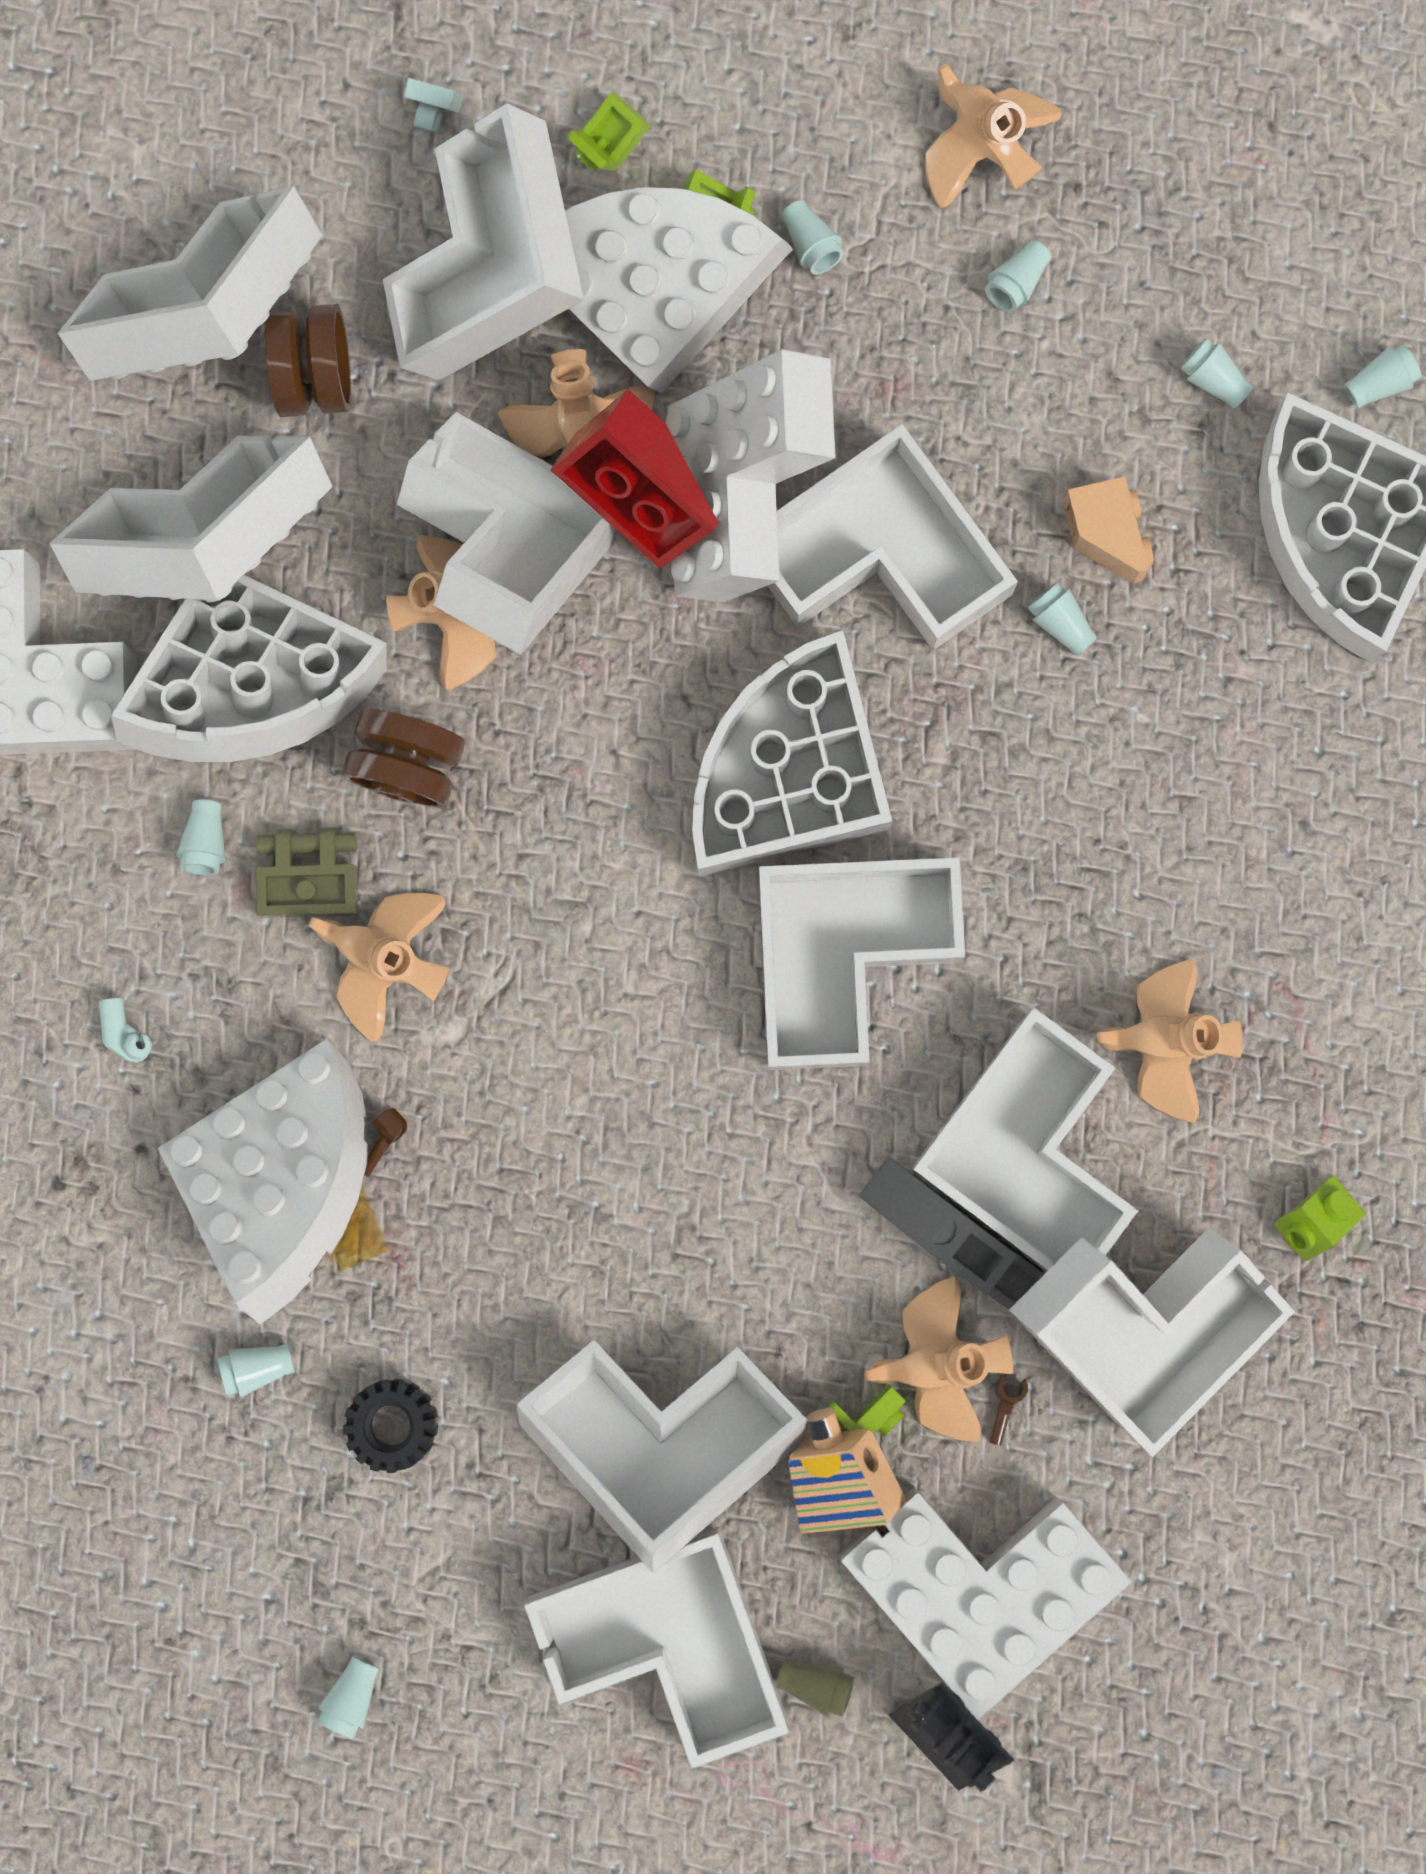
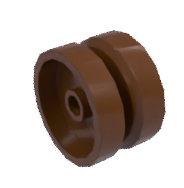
(308, 360)
(403, 758)

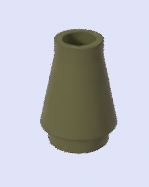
(817, 1685)

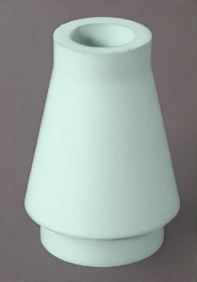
(812, 238)
(1016, 279)
(1216, 373)
(1385, 376)
(1062, 618)
(202, 841)
(252, 1368)
(349, 1699)

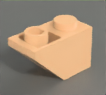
(1106, 527)

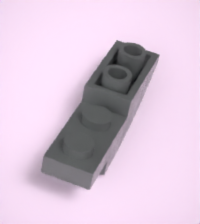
(950, 1234)

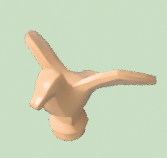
(985, 128)
(547, 429)
(464, 649)
(383, 956)
(1171, 1040)
(942, 1363)

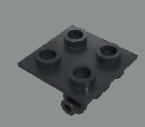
(952, 1738)

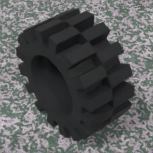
(361, 1435)

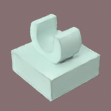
(432, 102)

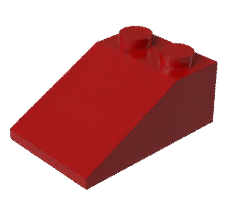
(637, 480)

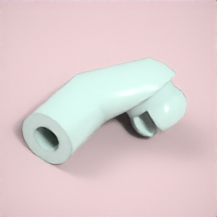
(118, 1035)

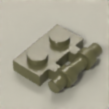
(306, 889)

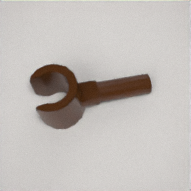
(391, 1128)
(1005, 1408)

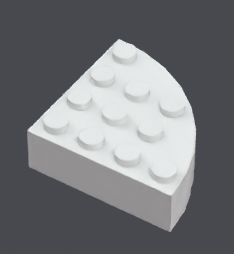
(665, 273)
(1343, 522)
(246, 678)
(789, 765)
(275, 1177)

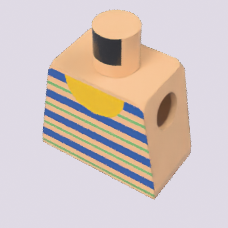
(841, 1478)

